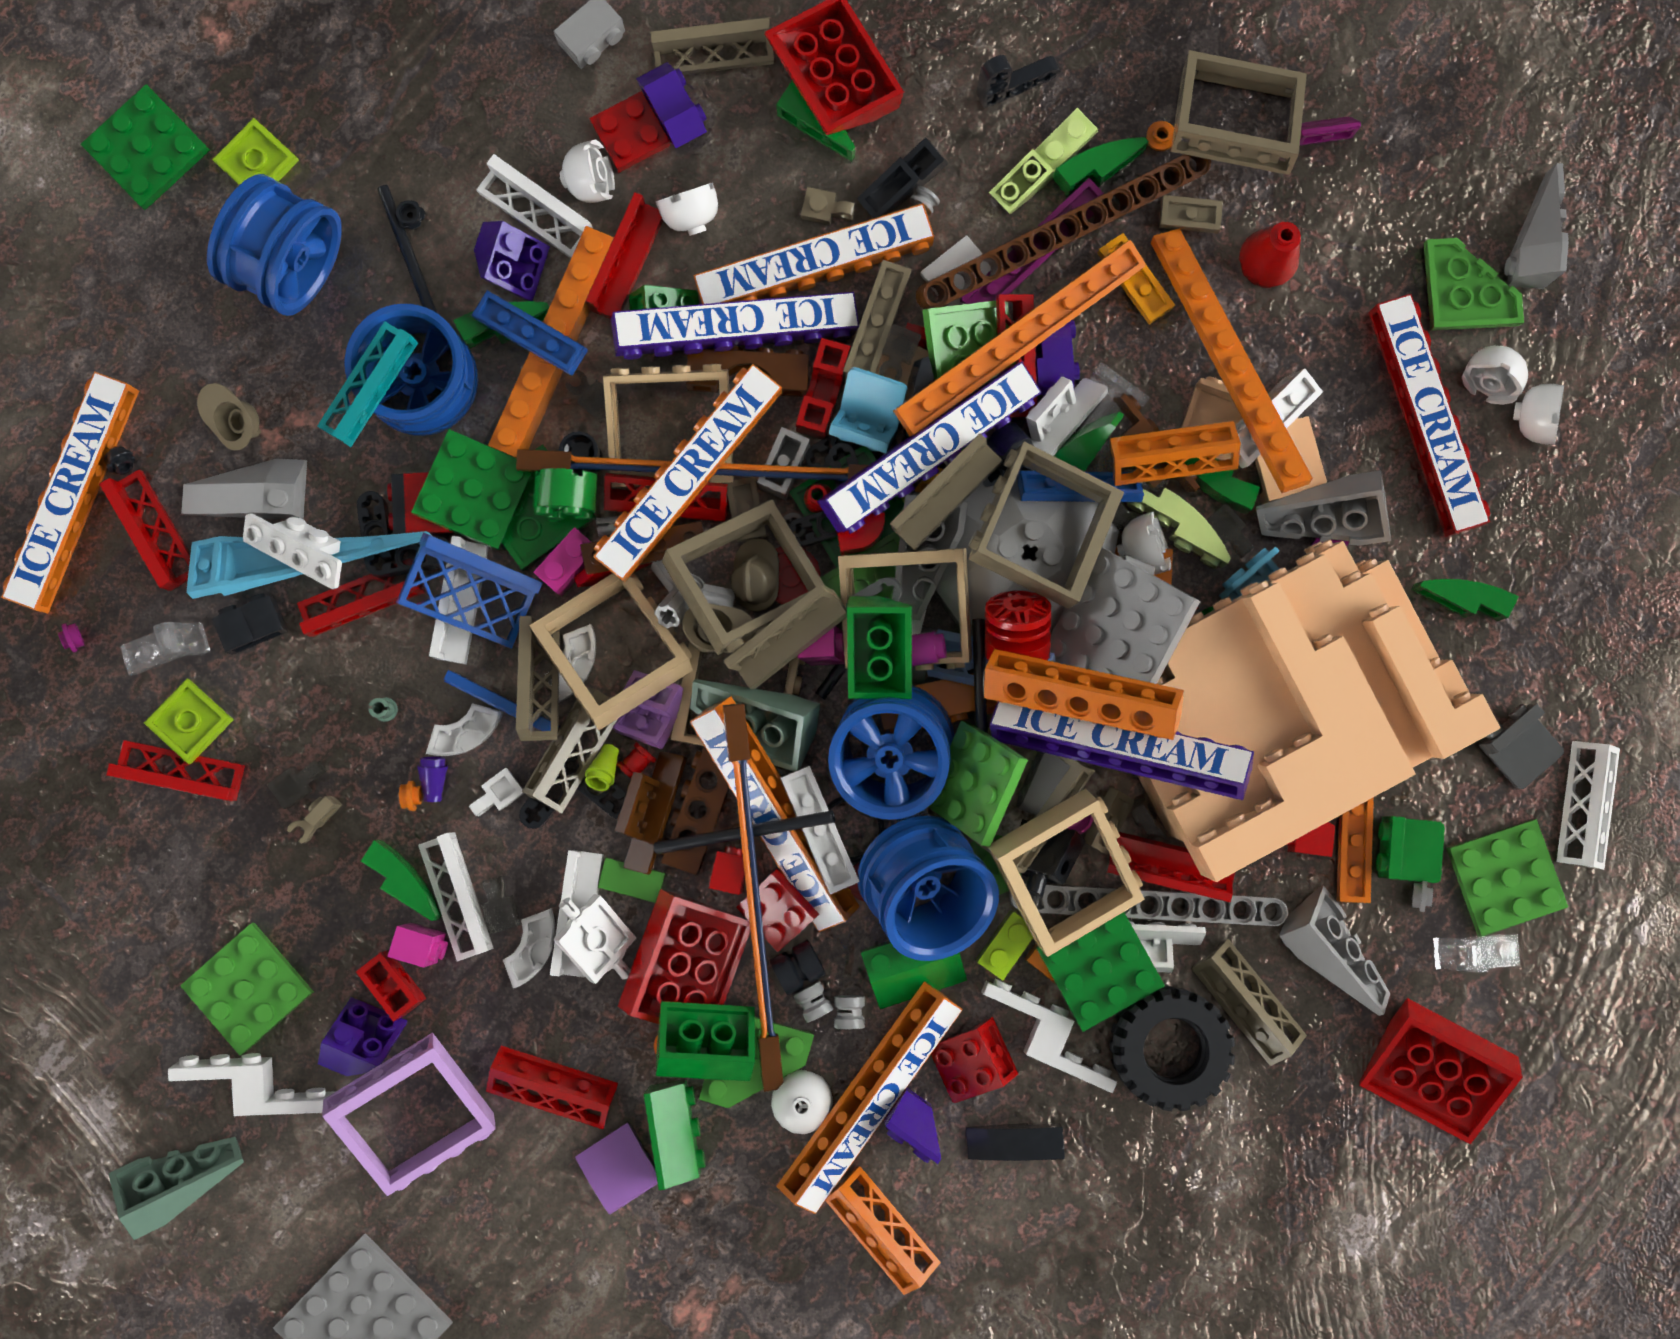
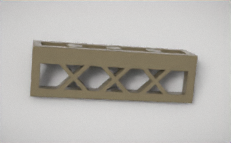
(713, 36)
(878, 318)
(946, 492)
(787, 636)
(527, 689)
(560, 750)
(1247, 1006)

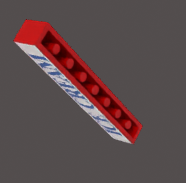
(1429, 415)

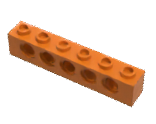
(1083, 694)

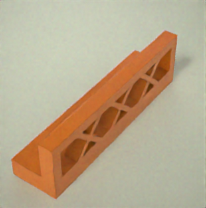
(1175, 448)
(878, 1236)

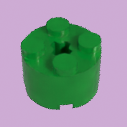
(565, 493)

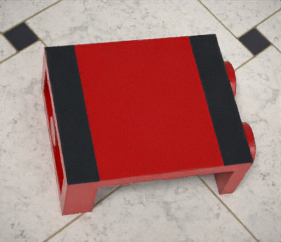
(403, 494)

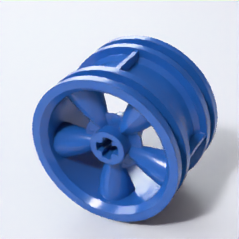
(274, 244)
(457, 386)
(895, 797)
(908, 864)

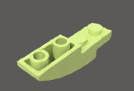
(1040, 164)
(1190, 527)

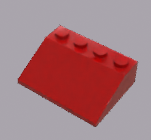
(836, 66)
(684, 956)
(1441, 1071)

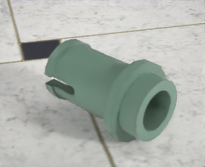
(386, 715)

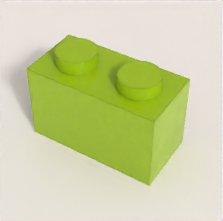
(1005, 945)

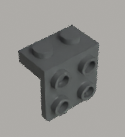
(1522, 746)

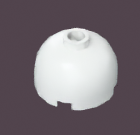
(588, 173)
(690, 209)
(1496, 373)
(1540, 413)
(1145, 542)
(802, 1087)

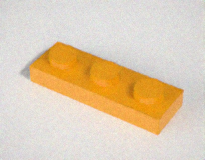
(1142, 287)

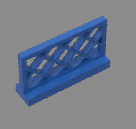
(471, 564)

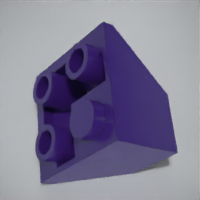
(510, 258)
(359, 1039)
(913, 1122)

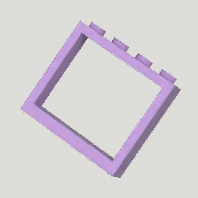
(386, 1076)

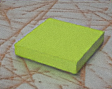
(254, 153)
(188, 721)

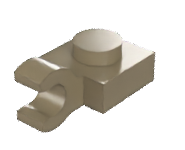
(821, 206)
(320, 813)

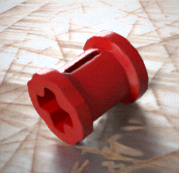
(636, 760)

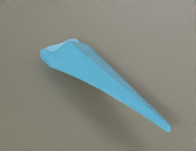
(234, 566)

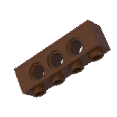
(692, 859)

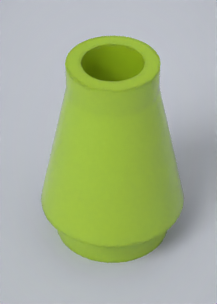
(602, 770)

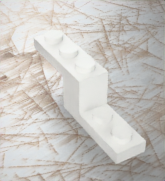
(1050, 1035)
(250, 1084)

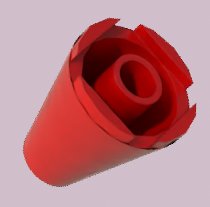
(1271, 255)

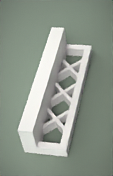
(537, 196)
(1290, 399)
(449, 641)
(1599, 800)
(822, 839)
(579, 884)
(463, 889)

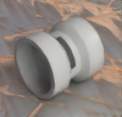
(816, 1008)
(849, 1019)

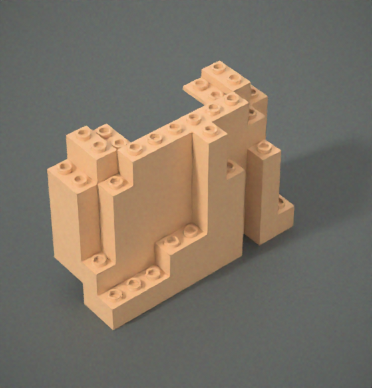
(1327, 690)

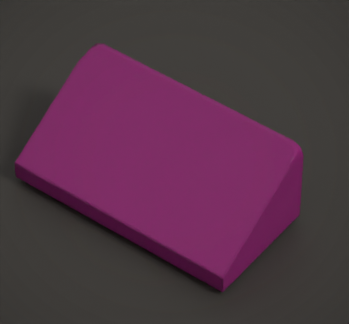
(1328, 130)

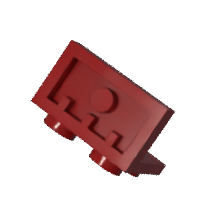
(974, 1062)

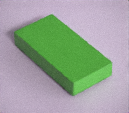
(630, 883)

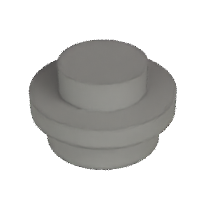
(1422, 896)

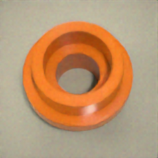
(1154, 141)
(410, 796)

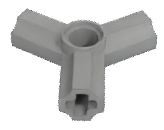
(673, 607)

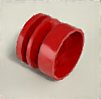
(1018, 624)

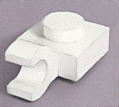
(499, 790)

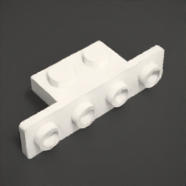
(1062, 412)
(297, 546)
(1158, 941)

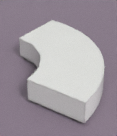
(581, 653)
(464, 734)
(533, 949)

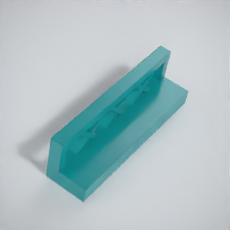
(373, 388)

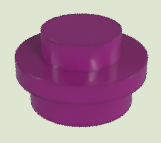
(71, 637)

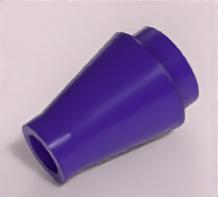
(432, 777)

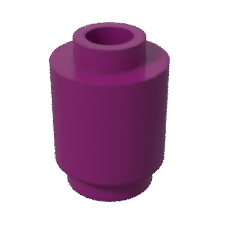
(928, 648)

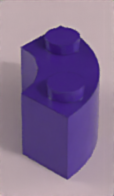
(674, 108)
(1056, 358)

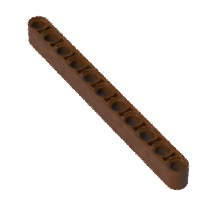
(1052, 237)

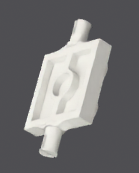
(595, 938)

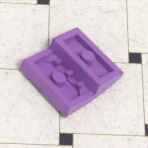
(652, 719)
(618, 1168)

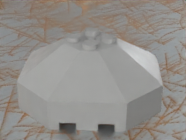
(1050, 526)

